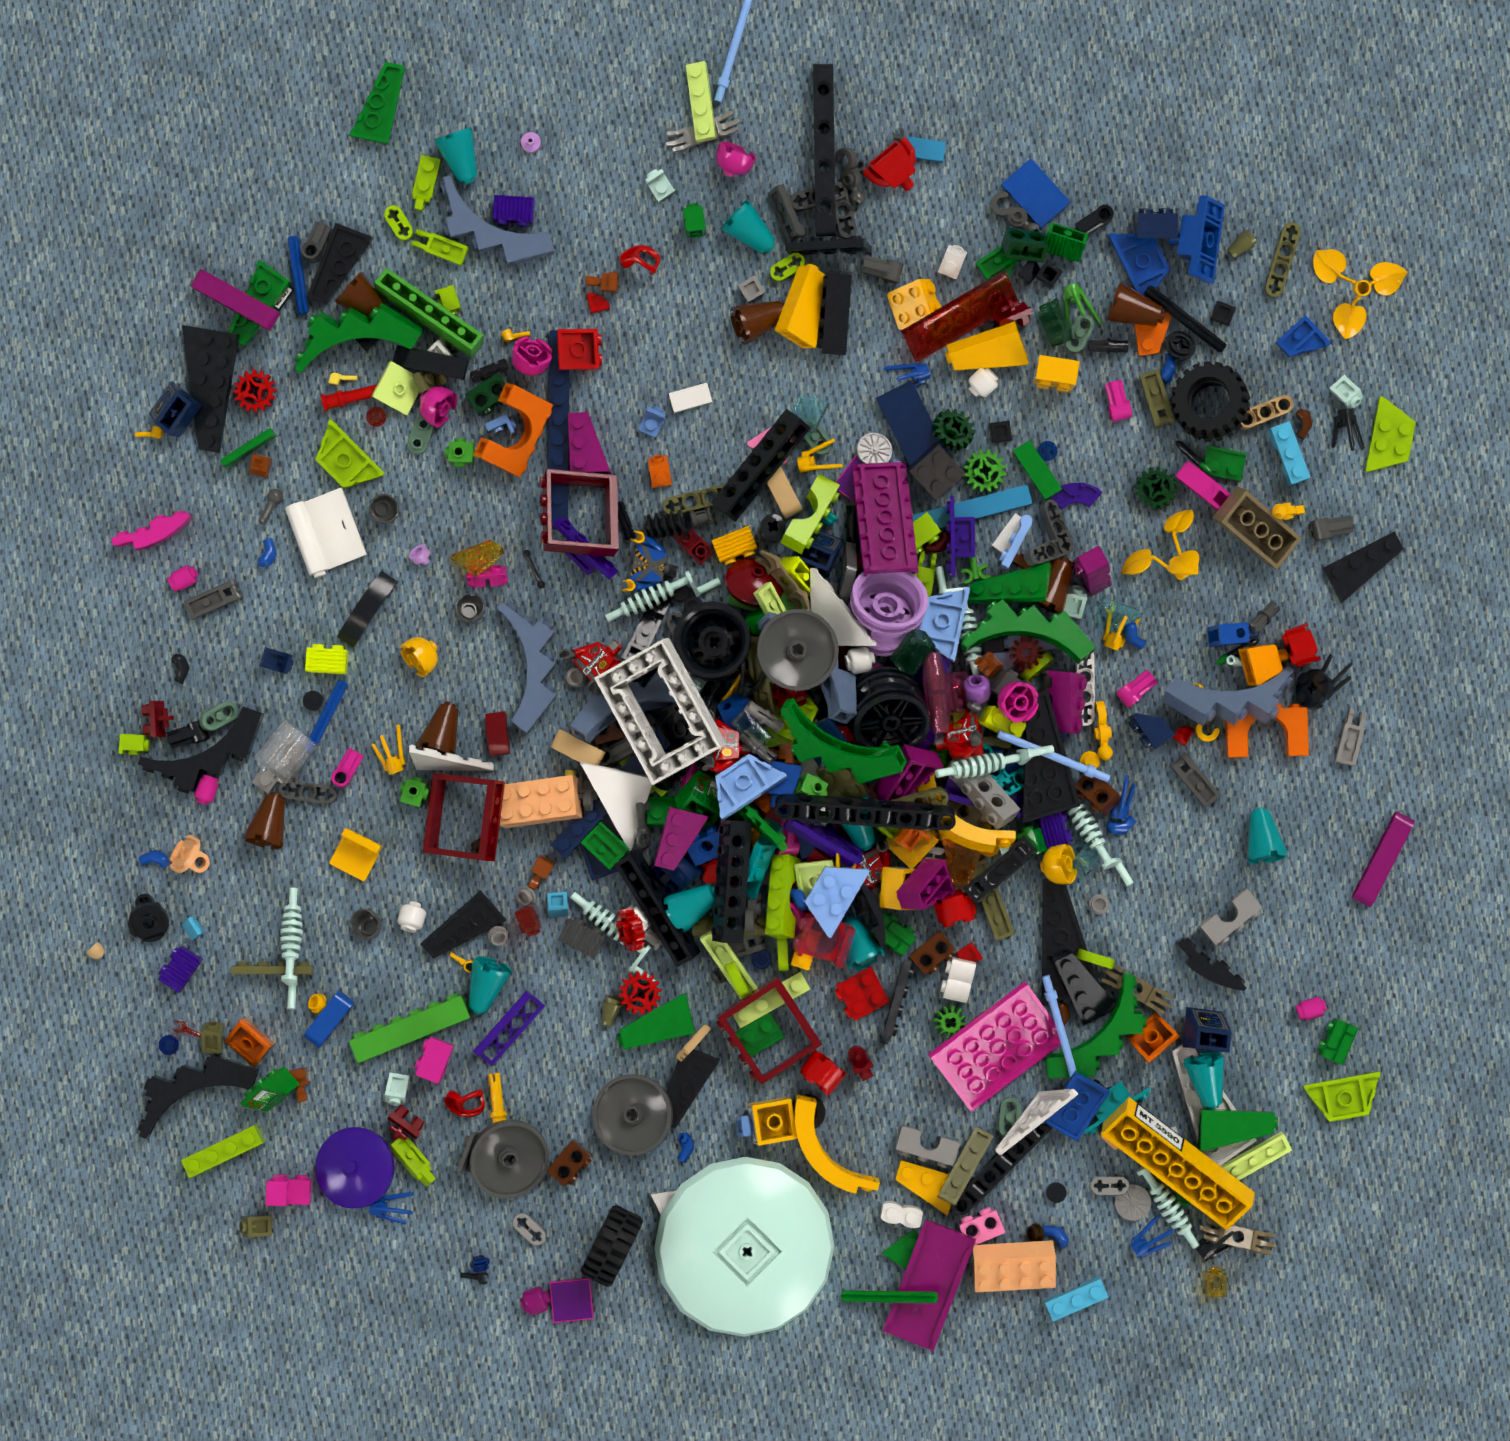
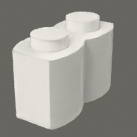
(958, 980)
(895, 1213)

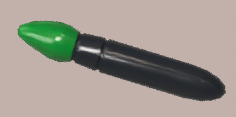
(1193, 457)
(1222, 660)

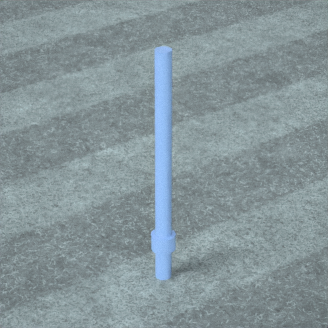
(723, 81)
(1088, 770)
(1051, 996)

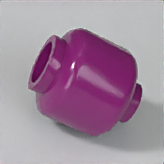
(535, 1301)

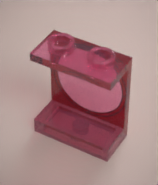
(816, 943)

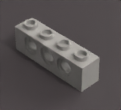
(988, 798)

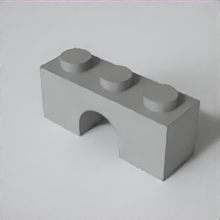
(1245, 907)
(909, 1143)

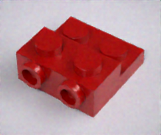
(578, 349)
(861, 994)

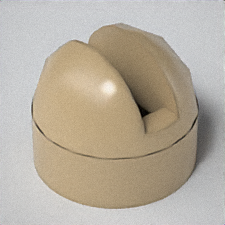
(96, 951)

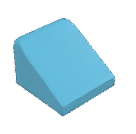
(557, 904)
(192, 928)

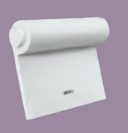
(322, 534)

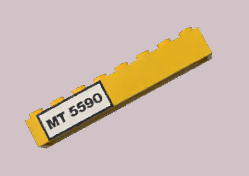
(1177, 1163)

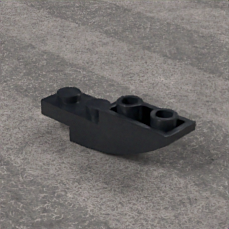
(1215, 972)

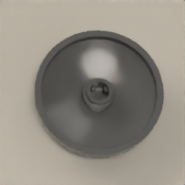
(797, 649)
(632, 1114)
(508, 1158)

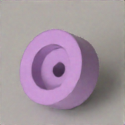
(530, 147)
(420, 555)

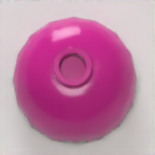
(734, 159)
(531, 356)
(436, 405)
(1018, 701)

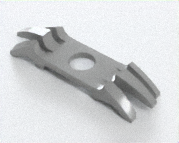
(689, 133)

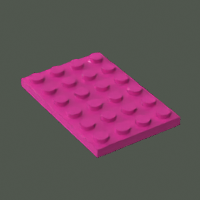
(997, 1046)

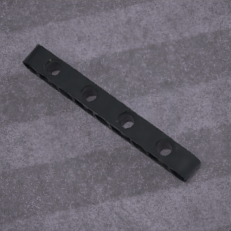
(824, 150)
(848, 811)
(1001, 1165)

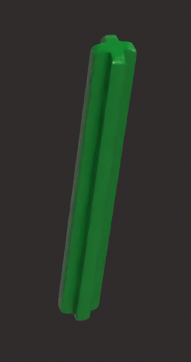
(889, 1296)

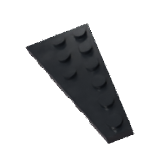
(210, 372)
(1046, 783)
(1059, 934)

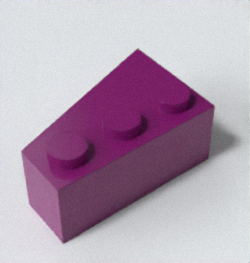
(584, 446)
(1093, 570)
(1068, 699)
(918, 769)
(926, 885)

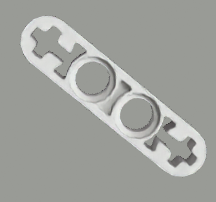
(1090, 688)

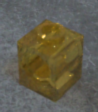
(1221, 1289)

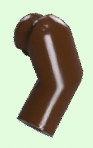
(1306, 423)
(1064, 1011)

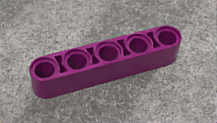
(235, 299)
(1383, 859)

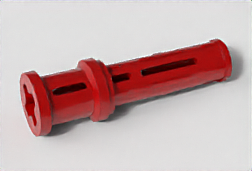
(342, 398)

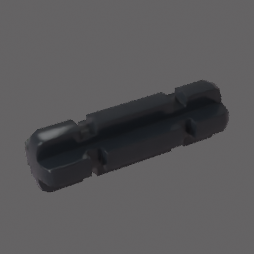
(489, 370)
(625, 521)

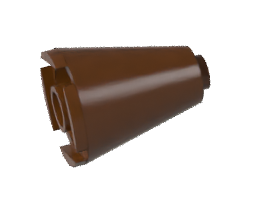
(360, 296)
(1134, 308)
(755, 319)
(1058, 586)
(441, 730)
(268, 823)

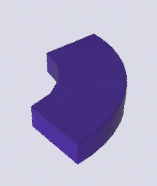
(1076, 493)

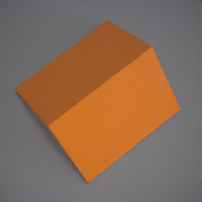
(1155, 1037)
(249, 1042)

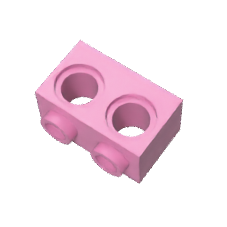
(983, 1233)

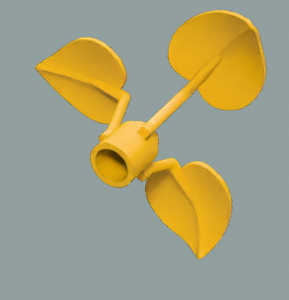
(1385, 277)
(1181, 565)

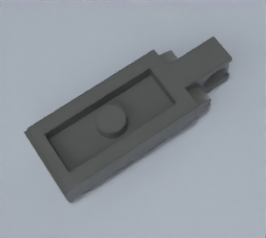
(585, 790)

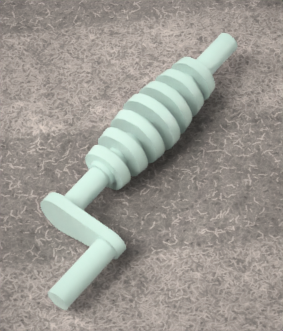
(661, 592)
(968, 623)
(985, 764)
(1097, 844)
(588, 907)
(291, 936)
(1166, 1202)

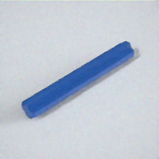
(298, 275)
(328, 711)

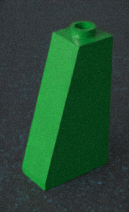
(663, 1023)
(1228, 1127)

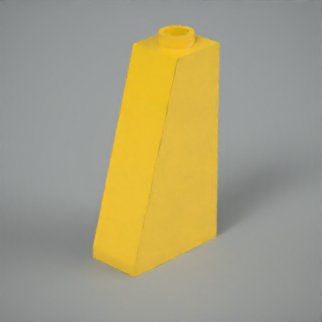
(802, 308)
(988, 349)

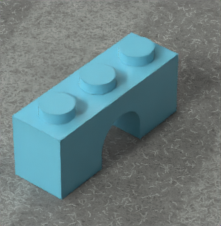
(1293, 463)
(1076, 1299)

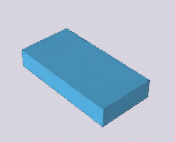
(928, 149)

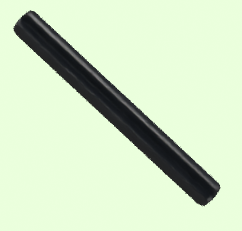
(1184, 318)

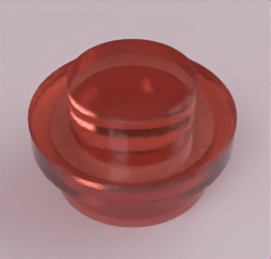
(376, 416)

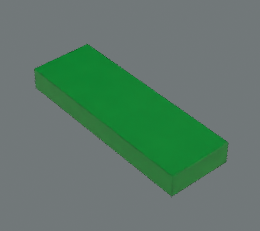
(248, 448)
(1037, 470)

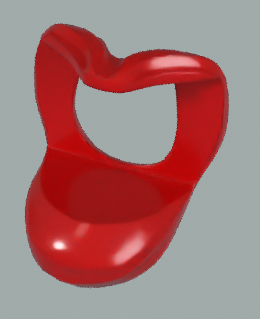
(631, 256)
(455, 1102)

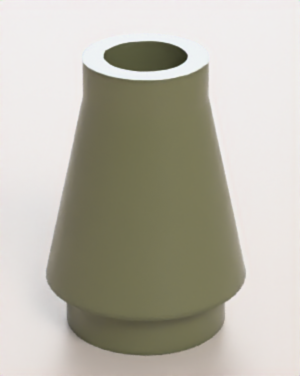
(1243, 243)
(610, 1009)

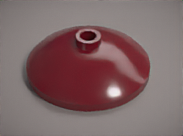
(745, 578)

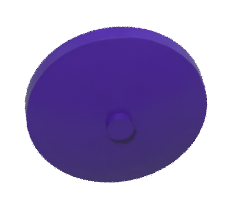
(354, 1167)

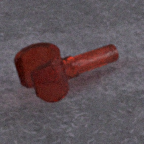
(186, 1029)

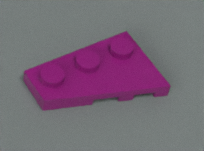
(677, 836)

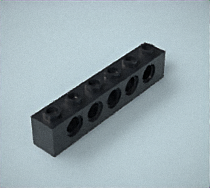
(761, 465)
(737, 889)
(650, 898)

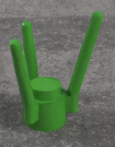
(1074, 294)

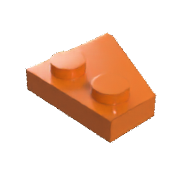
(1150, 338)

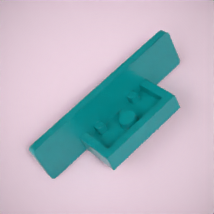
(760, 861)
(1116, 1097)

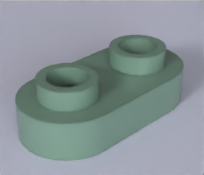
(1080, 334)
(421, 434)
(814, 438)
(217, 716)
(1008, 1116)

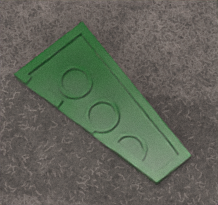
(266, 287)

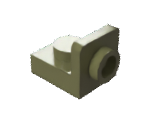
(428, 380)
(212, 1037)
(256, 1226)

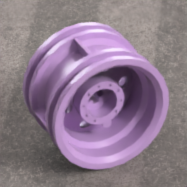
(882, 608)

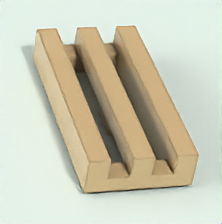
(692, 1043)

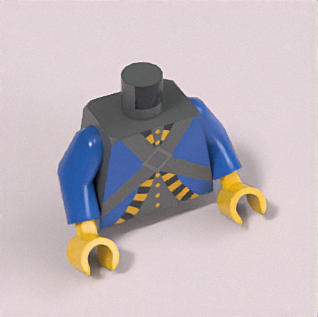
(648, 564)

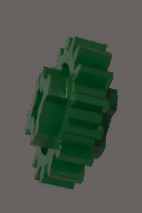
(953, 429)
(1164, 493)

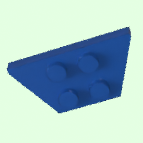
(1141, 260)

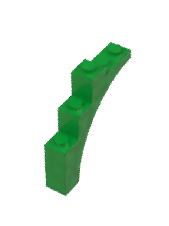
(382, 324)
(1004, 622)
(835, 754)
(1106, 1041)

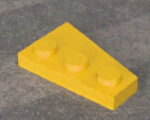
(924, 1183)

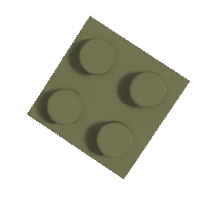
(842, 783)

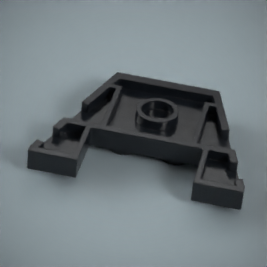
(674, 728)

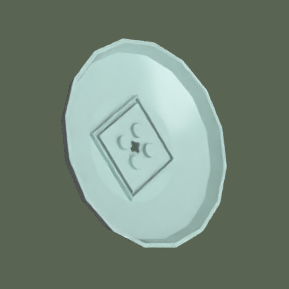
(734, 1208)

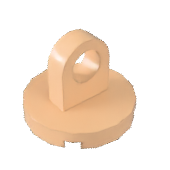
(185, 855)

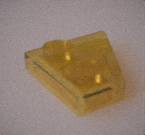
(478, 557)

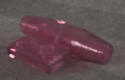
(942, 693)

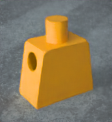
(1262, 662)

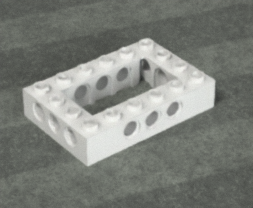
(634, 723)

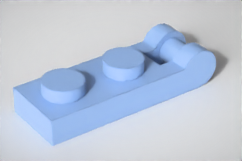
(1015, 540)

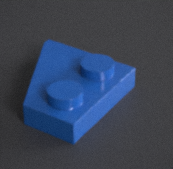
(1302, 338)

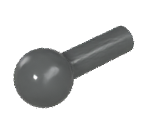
(274, 498)

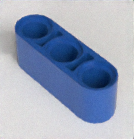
(329, 1019)

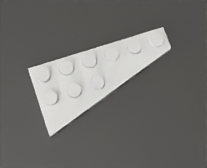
(1221, 1154)

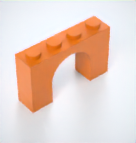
(534, 415)
(1292, 719)

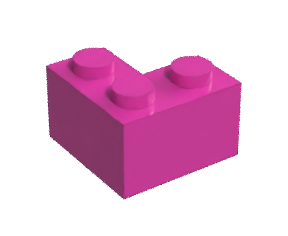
(434, 1060)
(285, 1191)

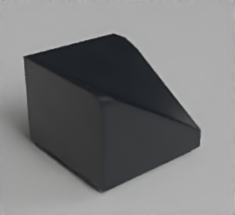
(1029, 271)
(1049, 274)

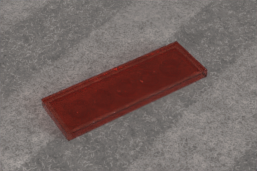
(958, 316)

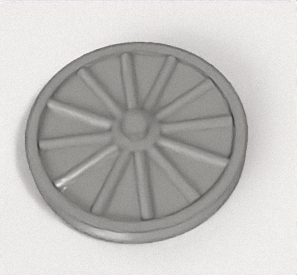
(874, 449)
(1133, 1204)

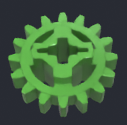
(997, 467)

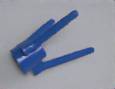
(918, 372)
(1122, 808)
(381, 1208)
(1143, 1247)

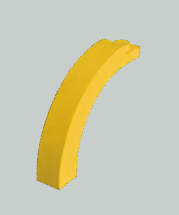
(967, 834)
(831, 1171)

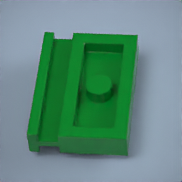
(1225, 463)
(659, 807)
(605, 845)
(760, 1034)

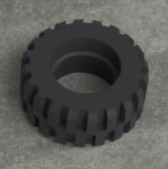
(1195, 381)
(611, 1245)

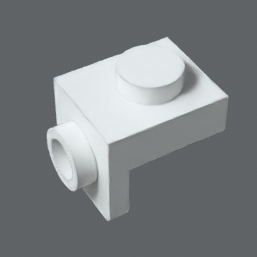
(952, 261)

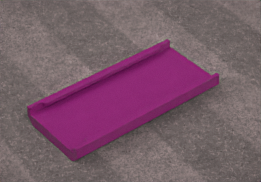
(884, 518)
(933, 1267)

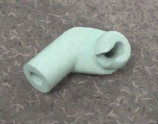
(1234, 661)

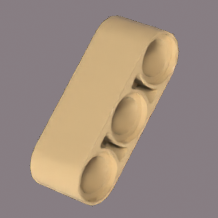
(1272, 407)
(784, 494)
(577, 748)

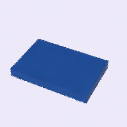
(1035, 193)
(1078, 1113)

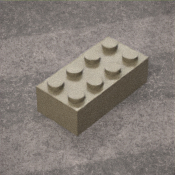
(1256, 528)

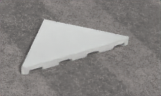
(836, 613)
(433, 760)
(619, 794)
(1039, 1110)

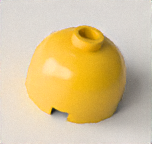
(420, 654)
(1058, 864)

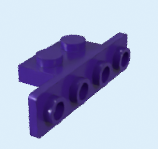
(962, 537)
(585, 562)

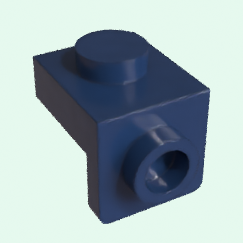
(276, 660)

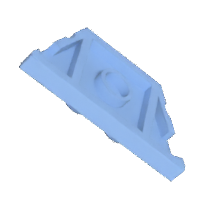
(945, 620)
(745, 783)
(834, 894)

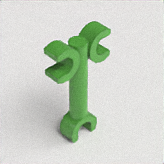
(974, 572)

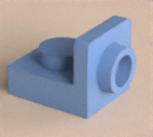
(652, 421)
(497, 425)
(744, 1126)

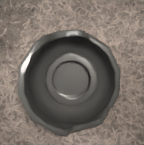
(383, 508)
(470, 608)
(365, 924)

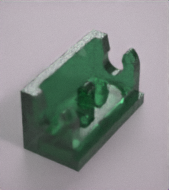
(1055, 323)
(912, 651)

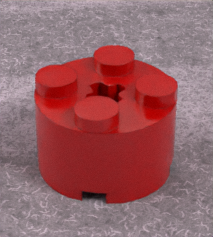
(1301, 645)
(955, 908)
(823, 1072)

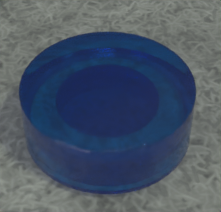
(1047, 450)
(761, 959)

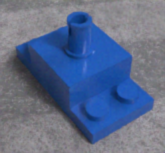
(1201, 238)

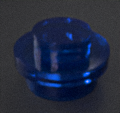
(168, 1044)
(480, 1263)

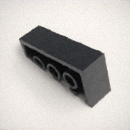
(836, 312)

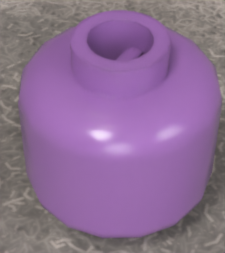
(977, 688)

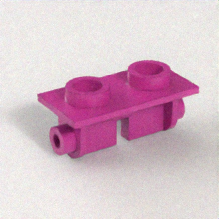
(495, 574)

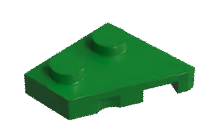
(995, 263)

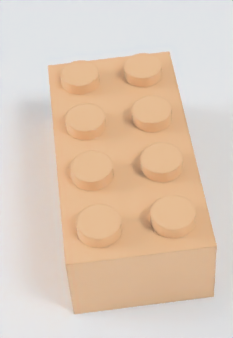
(540, 801)
(1014, 1266)

